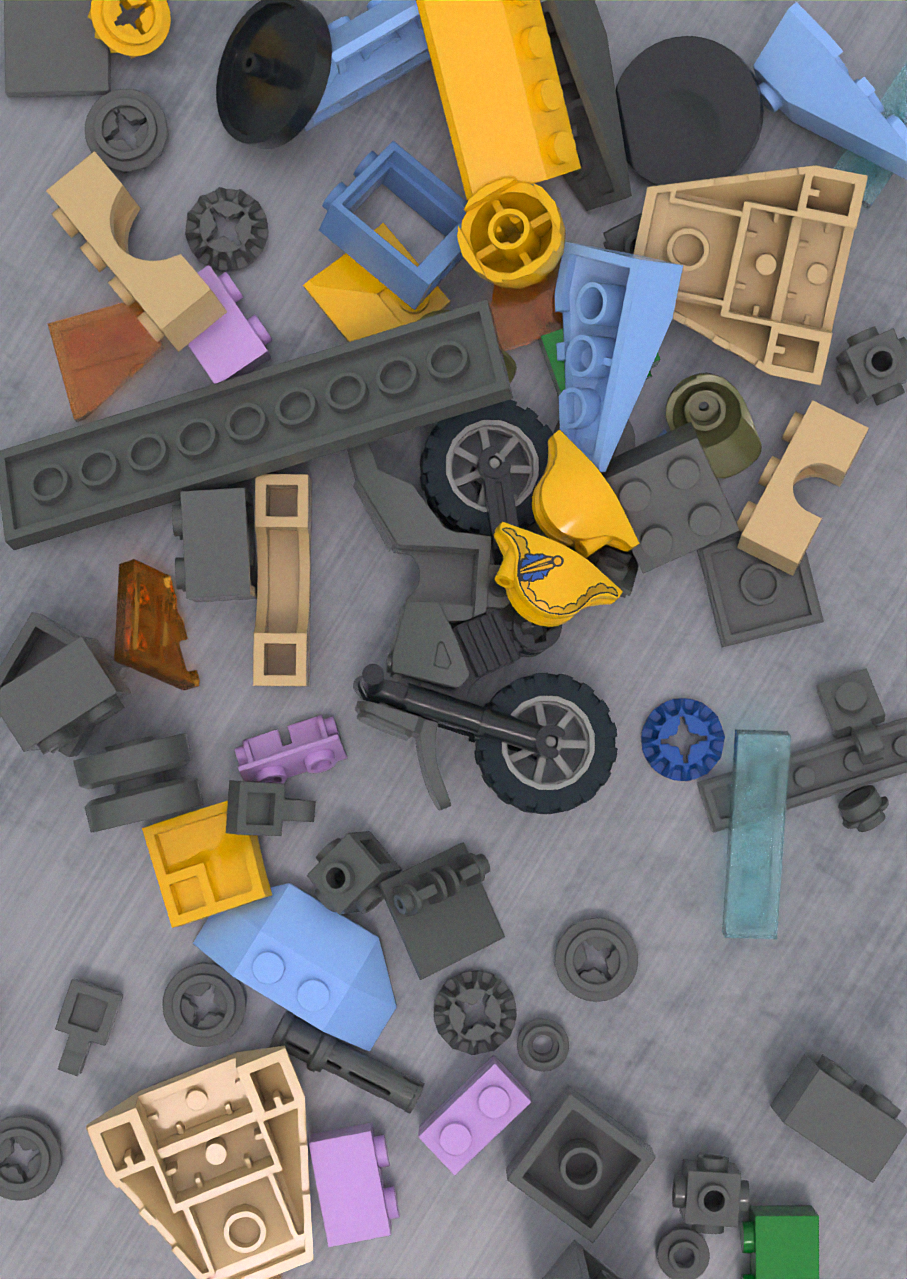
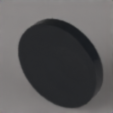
(273, 72)
(688, 111)

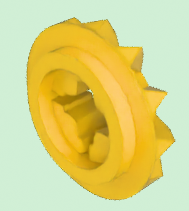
(151, 25)

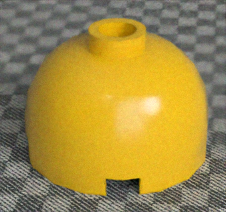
(512, 233)

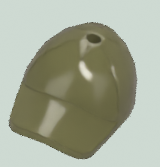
(722, 427)

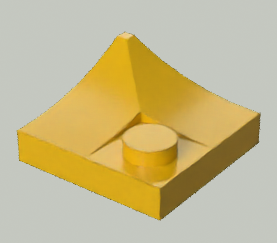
(360, 302)
(203, 866)

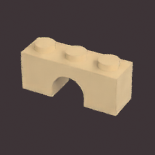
(820, 447)

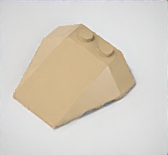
(759, 260)
(218, 1164)

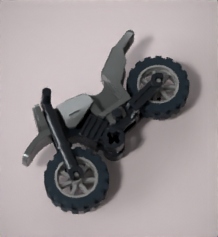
(458, 588)

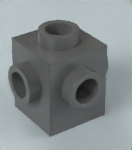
(859, 375)
(351, 873)
(705, 1175)

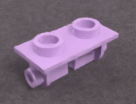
(312, 750)

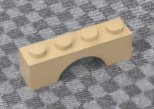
(168, 290)
(284, 580)

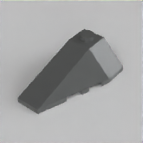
(590, 100)

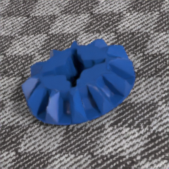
(664, 723)

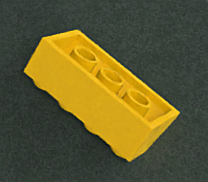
(499, 90)

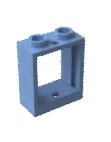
(424, 195)

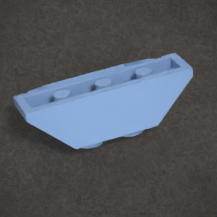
(371, 54)
(306, 962)

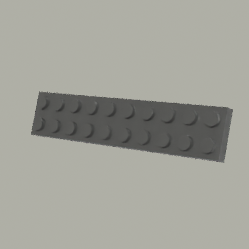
(253, 424)

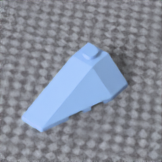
(813, 88)
(612, 329)

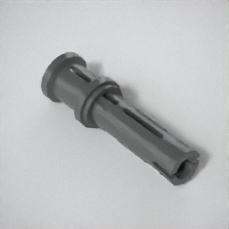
(327, 1053)

